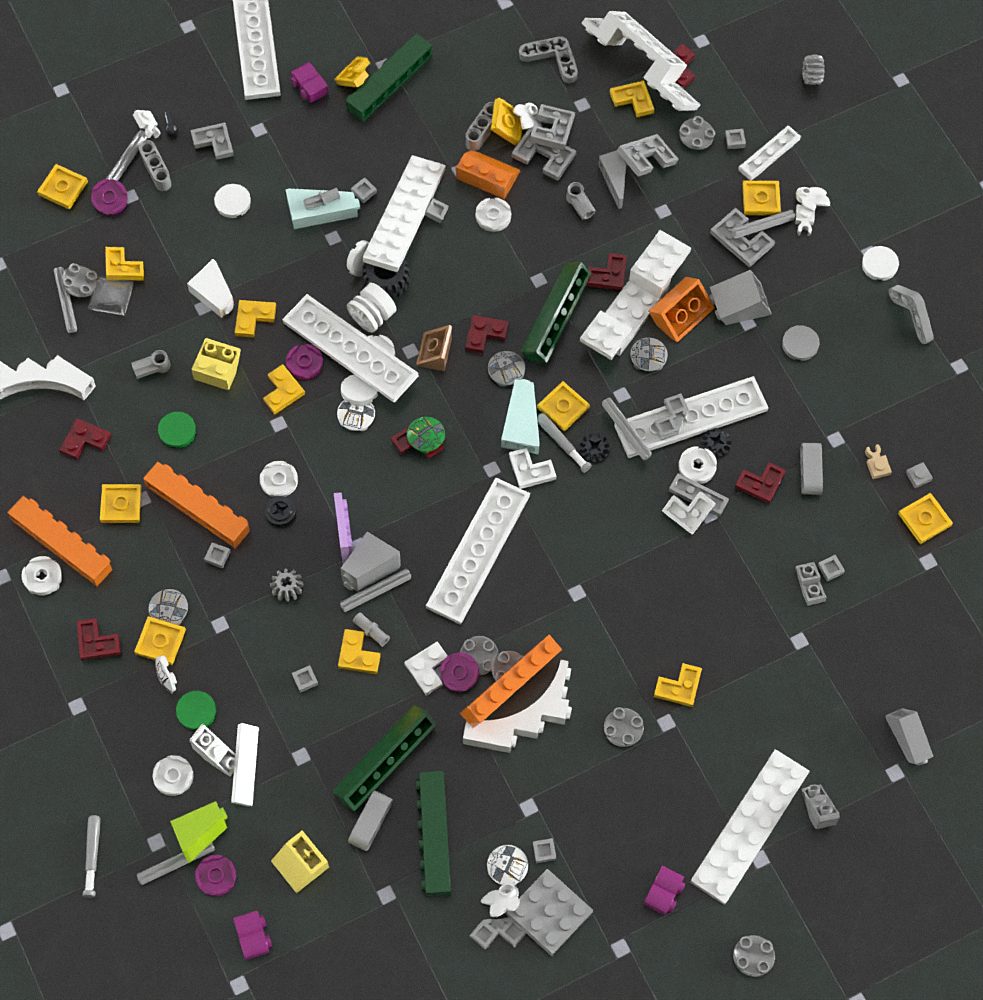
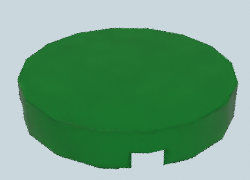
(177, 429)
(195, 709)

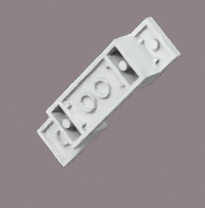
(666, 68)
(647, 285)

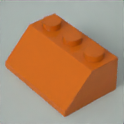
(486, 173)
(682, 308)

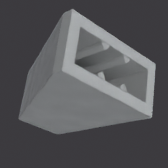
(910, 735)

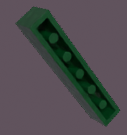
(389, 77)
(555, 312)
(384, 758)
(434, 834)

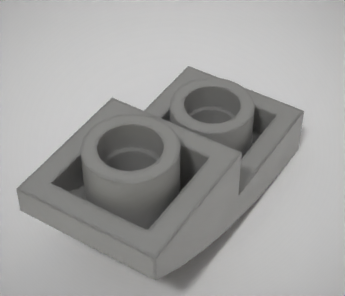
(810, 583)

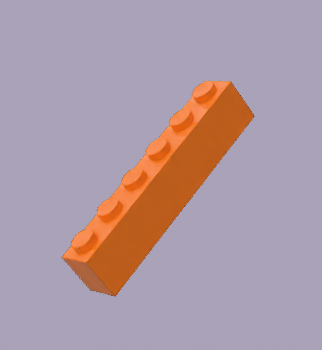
(196, 504)
(60, 541)
(510, 681)

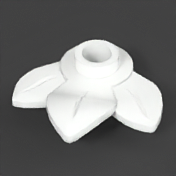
(528, 115)
(811, 197)
(503, 899)

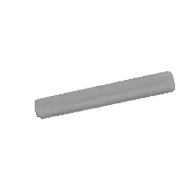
(127, 156)
(762, 224)
(65, 302)
(626, 428)
(375, 590)
(169, 865)

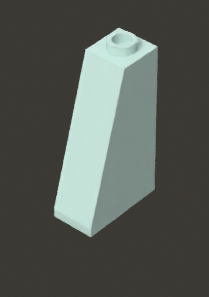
(336, 210)
(521, 420)

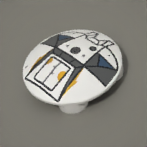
(355, 416)
(167, 679)
(507, 865)

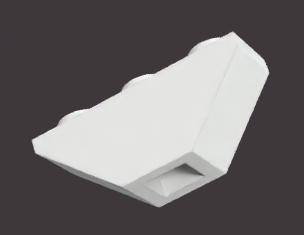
(213, 750)

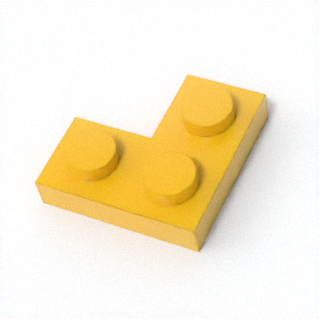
(354, 73)
(633, 93)
(120, 269)
(249, 313)
(287, 390)
(353, 657)
(680, 691)

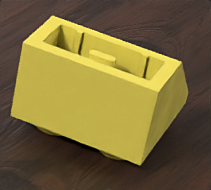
(216, 364)
(300, 862)

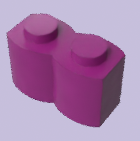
(309, 82)
(664, 890)
(251, 935)

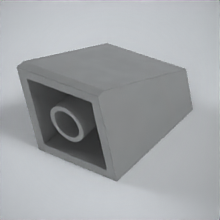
(739, 299)
(369, 563)

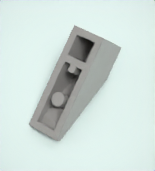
(613, 171)

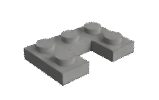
(558, 135)
(637, 152)
(558, 158)
(745, 250)

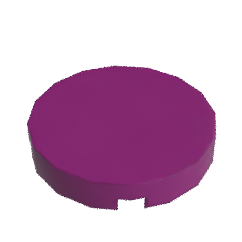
(109, 197)
(304, 362)
(459, 672)
(215, 875)

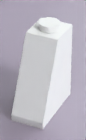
(212, 289)

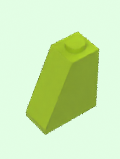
(199, 829)

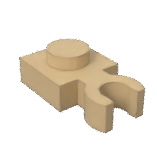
(878, 464)

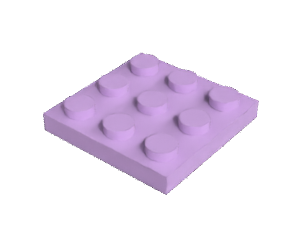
(343, 526)

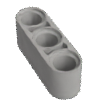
(477, 132)
(156, 172)
(811, 468)
(370, 820)

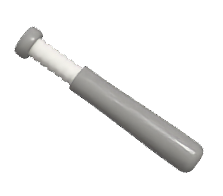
(556, 434)
(93, 832)

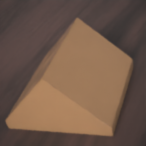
(435, 348)

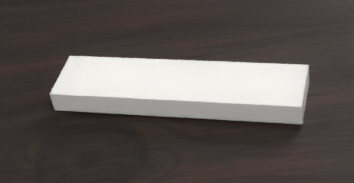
(769, 153)
(245, 765)

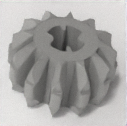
(813, 69)
(283, 579)

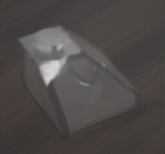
(110, 295)

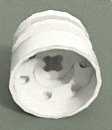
(371, 307)

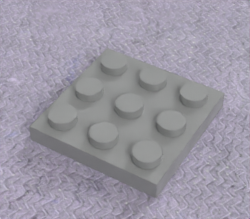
(549, 912)

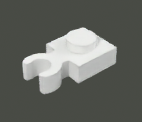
(146, 121)
(804, 218)

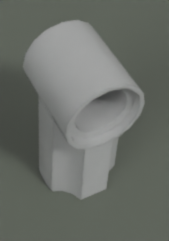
(580, 201)
(149, 364)

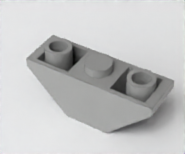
(819, 807)

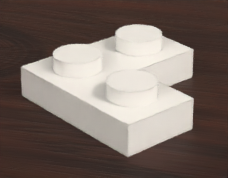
(528, 473)
(689, 516)
(422, 667)

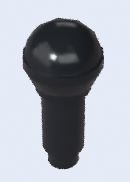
(171, 129)

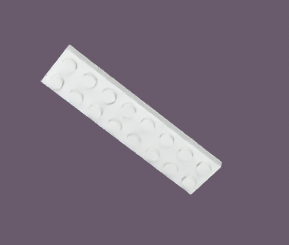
(256, 49)
(404, 213)
(350, 348)
(705, 413)
(477, 551)
(749, 827)

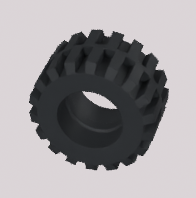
(393, 286)

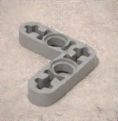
(558, 52)
(914, 301)

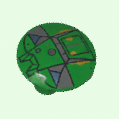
(425, 434)

